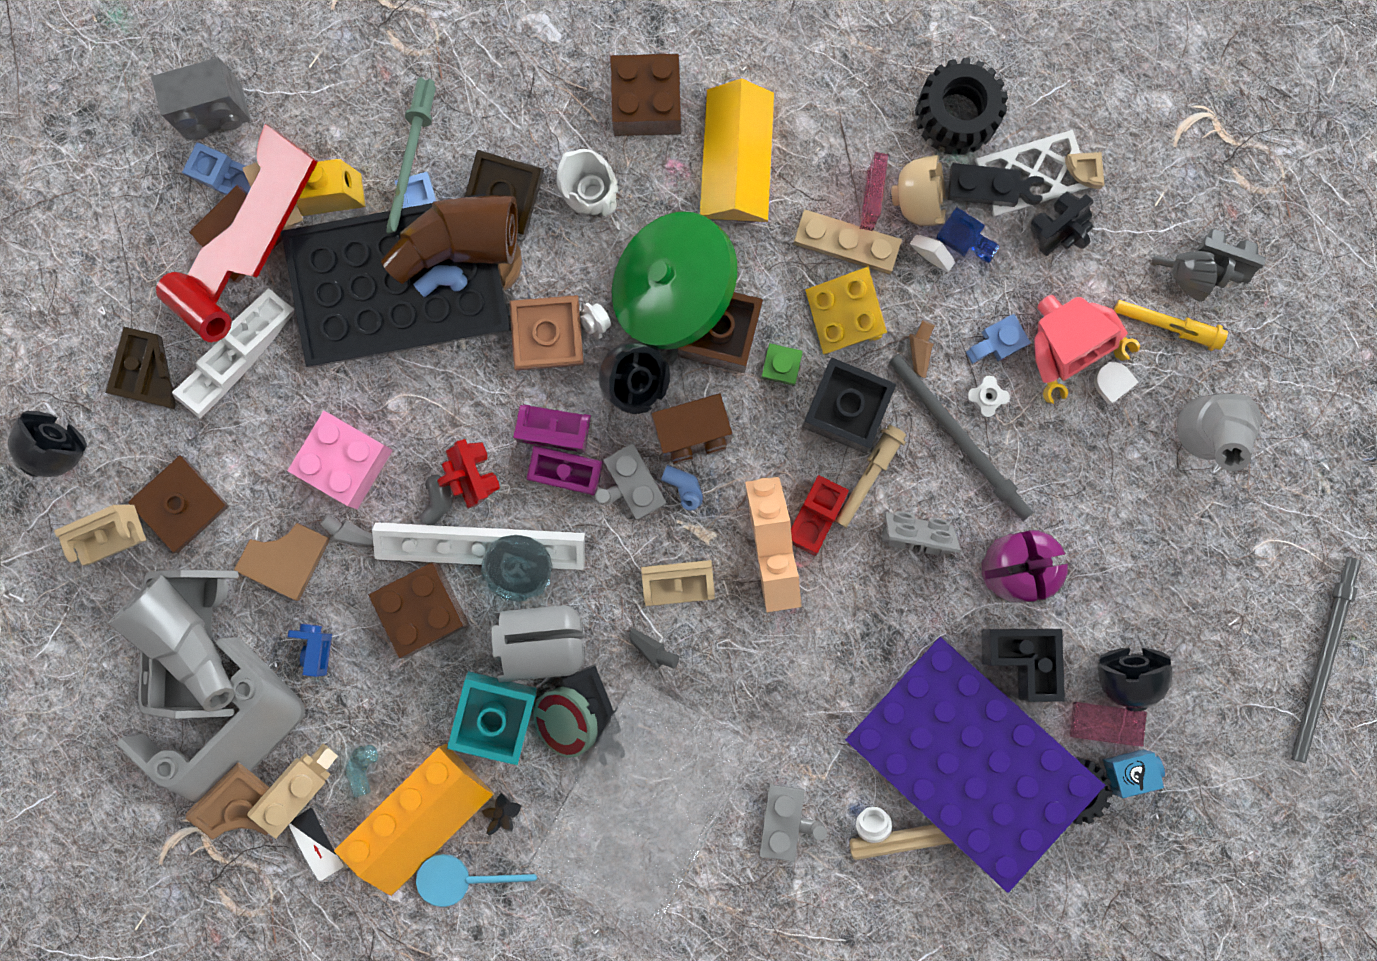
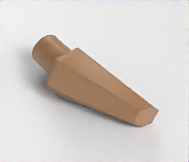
(921, 348)

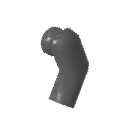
(439, 501)

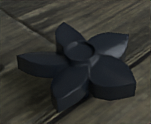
(501, 814)

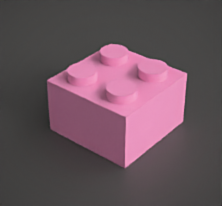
(340, 460)

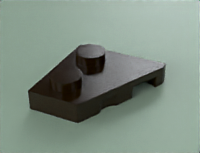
(141, 369)

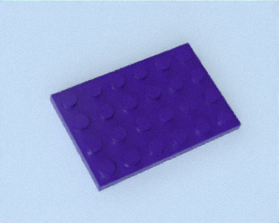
(975, 764)

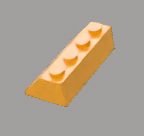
(414, 821)

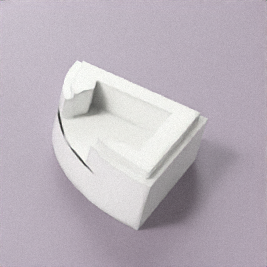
(933, 251)

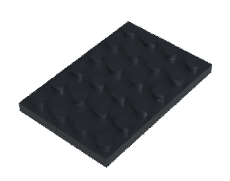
(359, 311)

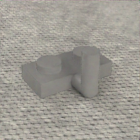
(632, 483)
(784, 823)

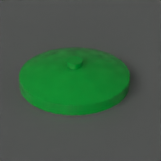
(674, 280)

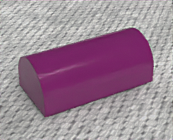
(564, 470)

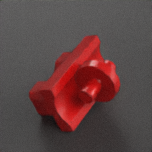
(463, 474)

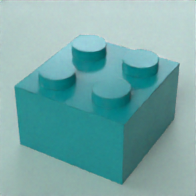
(492, 718)

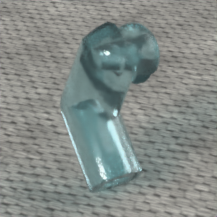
(357, 767)

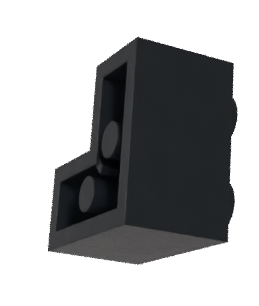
(1037, 656)

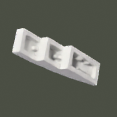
(234, 353)

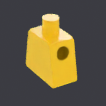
(328, 189)

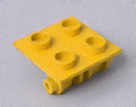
(846, 311)

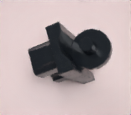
(1069, 228)

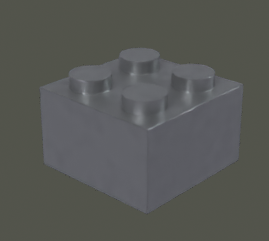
(201, 98)

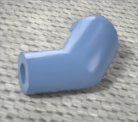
(687, 485)

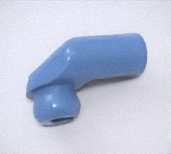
(441, 275)

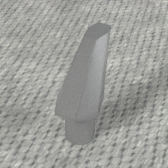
(346, 532)

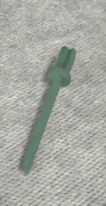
(419, 117)

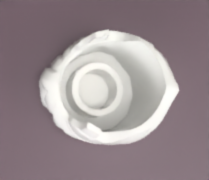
(587, 182)

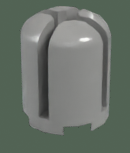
(538, 642)

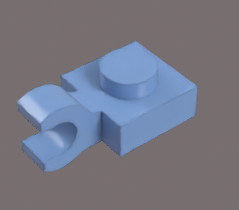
(1000, 339)

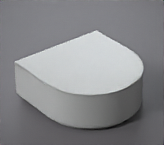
(1113, 381)

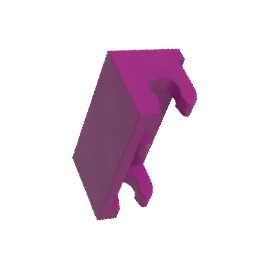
(552, 428)

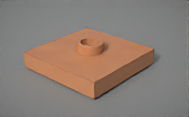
(546, 332)

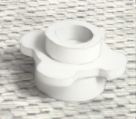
(594, 319)
(988, 406)

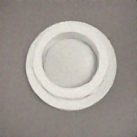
(873, 825)

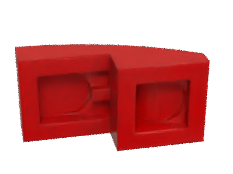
(817, 514)

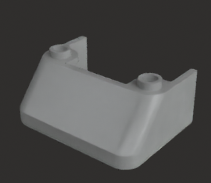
(158, 689)
(265, 718)

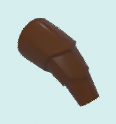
(458, 230)

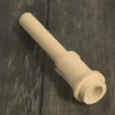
(879, 460)

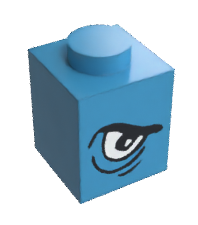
(1134, 773)

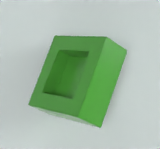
(782, 364)

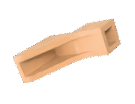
(773, 544)

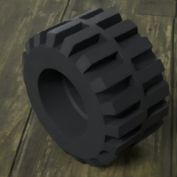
(973, 83)

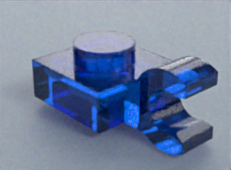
(964, 233)

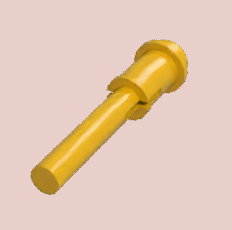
(1188, 329)

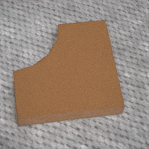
(284, 563)
(228, 803)

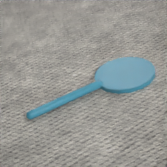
(445, 880)

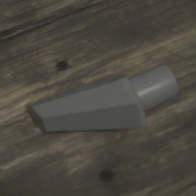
(653, 650)

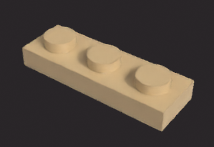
(847, 242)

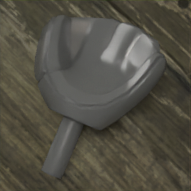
(1193, 272)

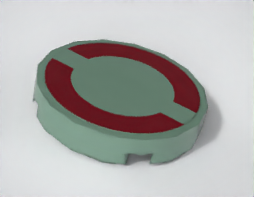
(565, 722)

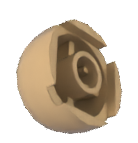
(921, 191)

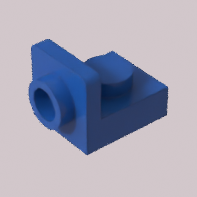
(315, 655)

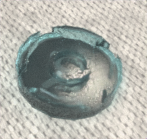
(517, 567)

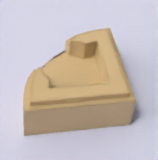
(1086, 168)

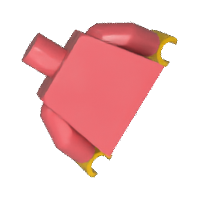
(1074, 338)

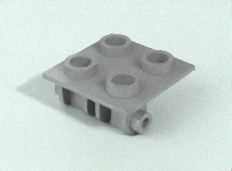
(934, 534)

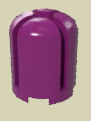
(1041, 577)

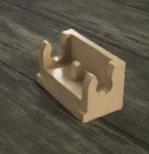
(101, 534)
(678, 583)

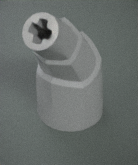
(1220, 428)
(174, 634)

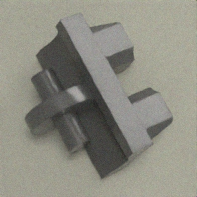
(1232, 262)

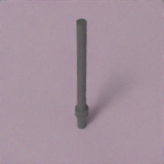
(1004, 488)
(1344, 594)

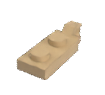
(292, 791)

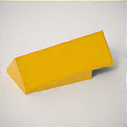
(737, 152)

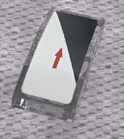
(317, 845)

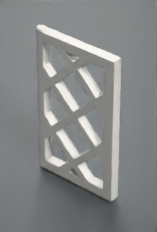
(1041, 146)

